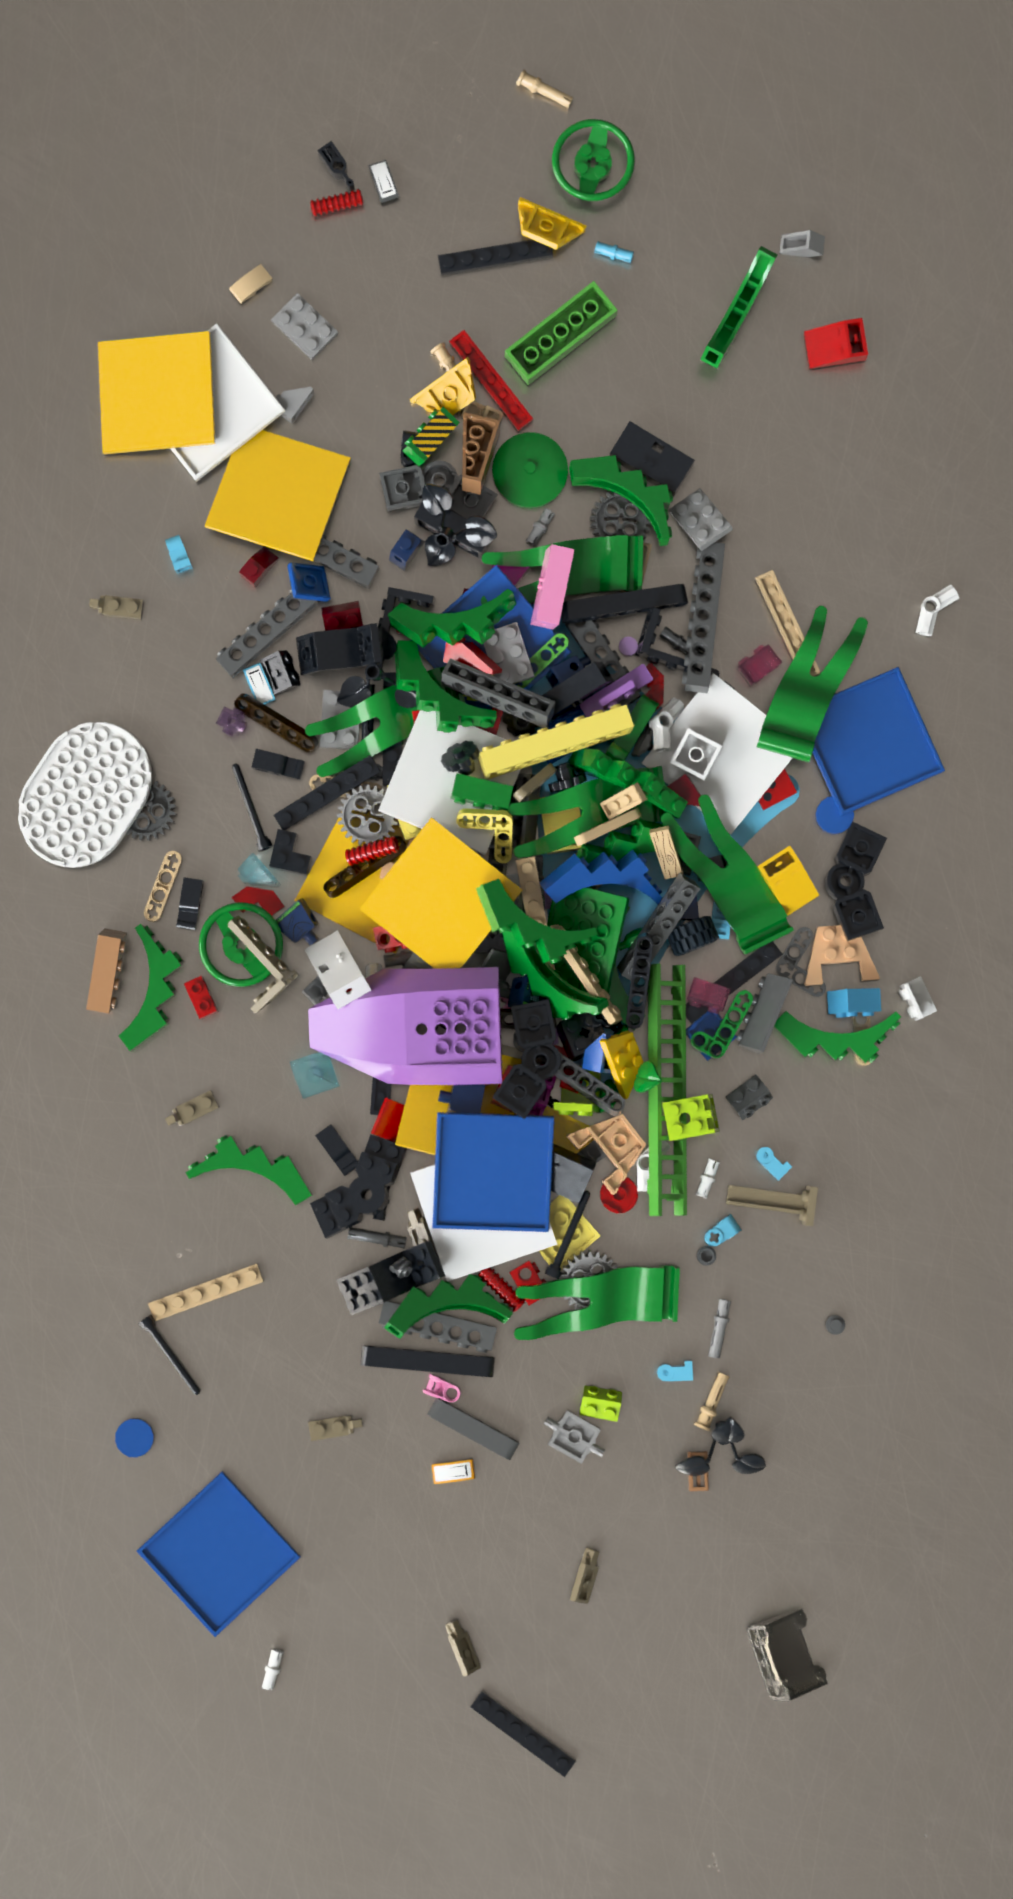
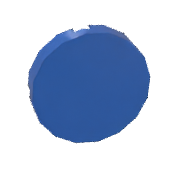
(830, 819)
(134, 1437)

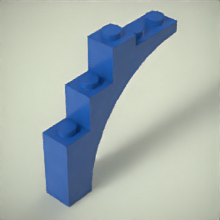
(578, 874)

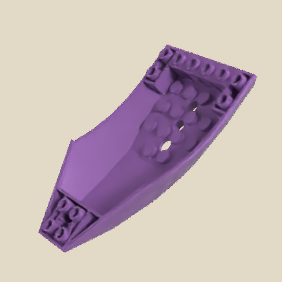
(381, 1035)

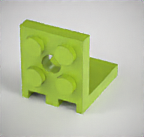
(574, 1102)
(702, 1116)

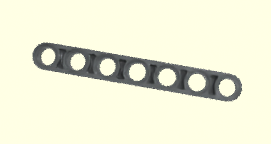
(589, 1091)

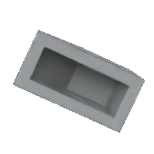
(802, 244)
(294, 402)

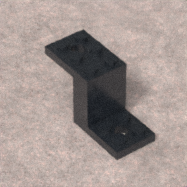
(339, 649)
(378, 1284)

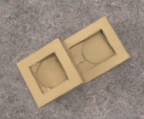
(250, 283)
(481, 410)

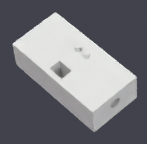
(337, 970)

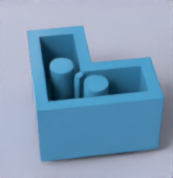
(853, 1001)

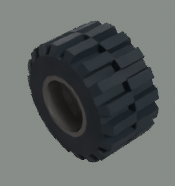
(693, 935)

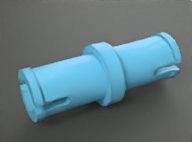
(614, 252)

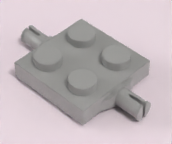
(574, 1436)

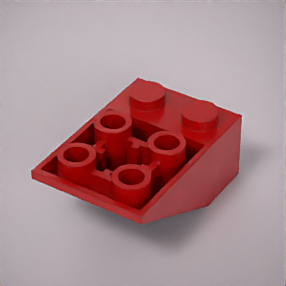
(836, 343)

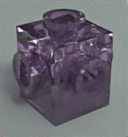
(227, 716)

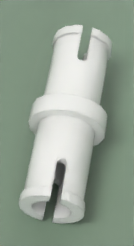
(707, 1178)
(272, 1669)

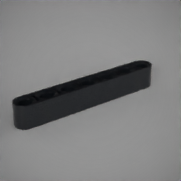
(623, 603)
(427, 1361)

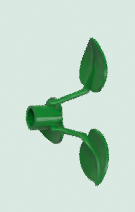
(645, 1079)

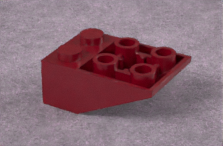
(342, 616)

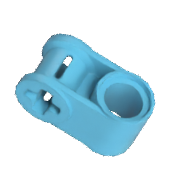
(724, 1229)

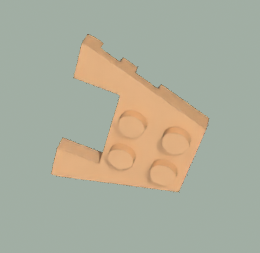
(832, 948)
(617, 1141)

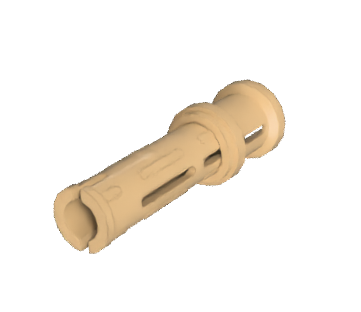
(536, 85)
(443, 356)
(708, 1411)

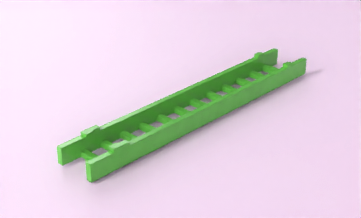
(679, 1178)

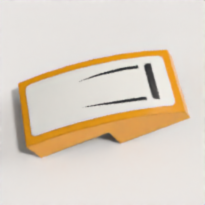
(453, 1471)

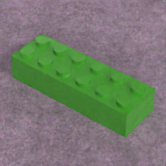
(561, 333)

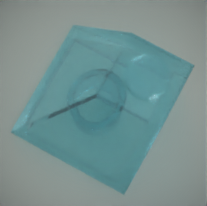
(256, 873)
(314, 1074)

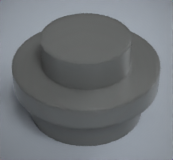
(706, 1255)
(835, 1324)

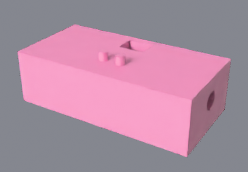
(552, 586)

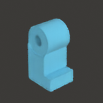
(178, 554)
(771, 1163)
(676, 1373)

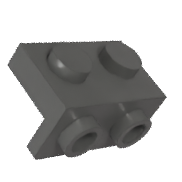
(749, 1097)

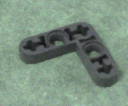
(792, 962)

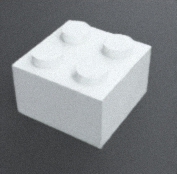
(696, 754)

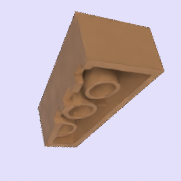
(479, 443)
(106, 970)

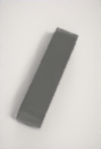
(473, 1428)

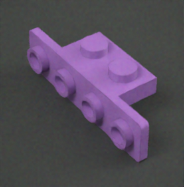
(617, 691)

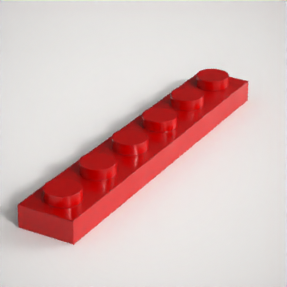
(491, 380)

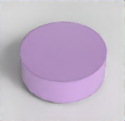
(628, 646)

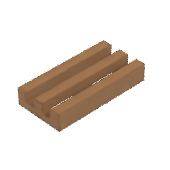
(698, 1481)

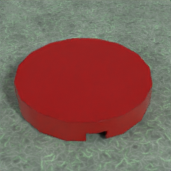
(621, 1201)

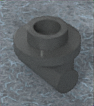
(401, 1267)

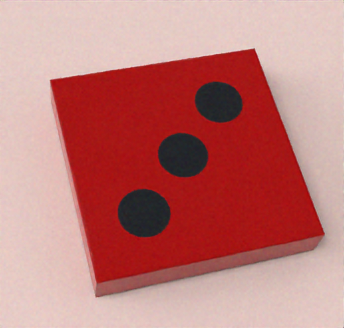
(778, 791)

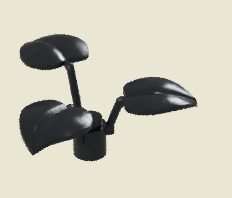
(439, 546)
(355, 689)
(724, 1432)

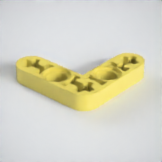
(499, 827)

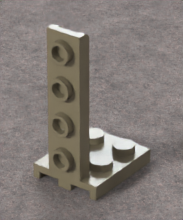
(268, 958)
(776, 1201)

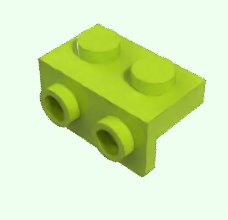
(601, 1403)

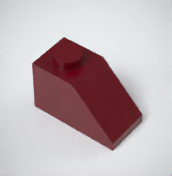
(258, 566)
(686, 789)

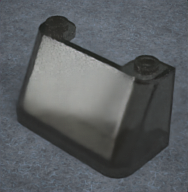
(785, 1656)

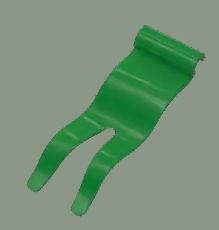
(596, 564)
(804, 699)
(394, 726)
(586, 797)
(736, 888)
(614, 1297)

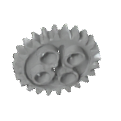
(363, 832)
(586, 1264)

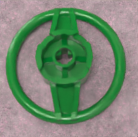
(596, 151)
(231, 941)

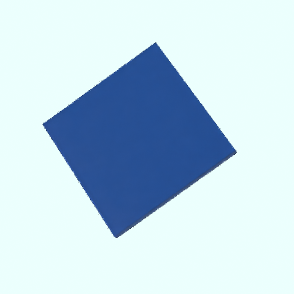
(534, 637)
(874, 743)
(493, 1172)
(218, 1554)

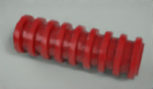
(336, 202)
(372, 851)
(501, 1288)

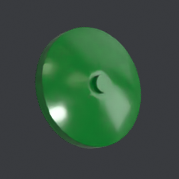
(530, 470)

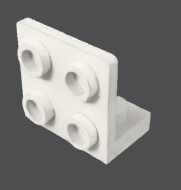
(917, 998)

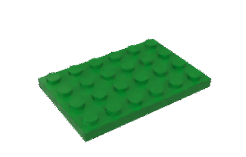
(587, 910)

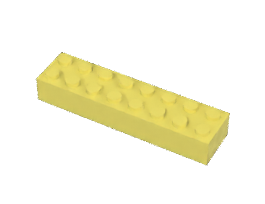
(555, 742)

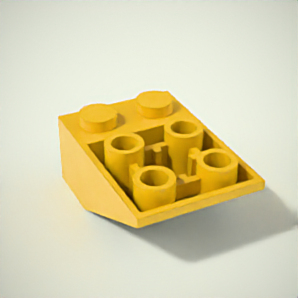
(788, 880)

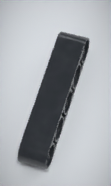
(635, 989)

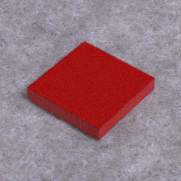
(388, 1120)

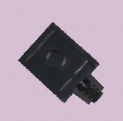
(404, 597)
(654, 656)

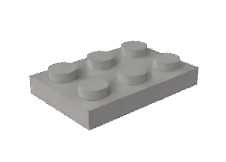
(304, 326)
(700, 519)
(510, 654)
(342, 738)

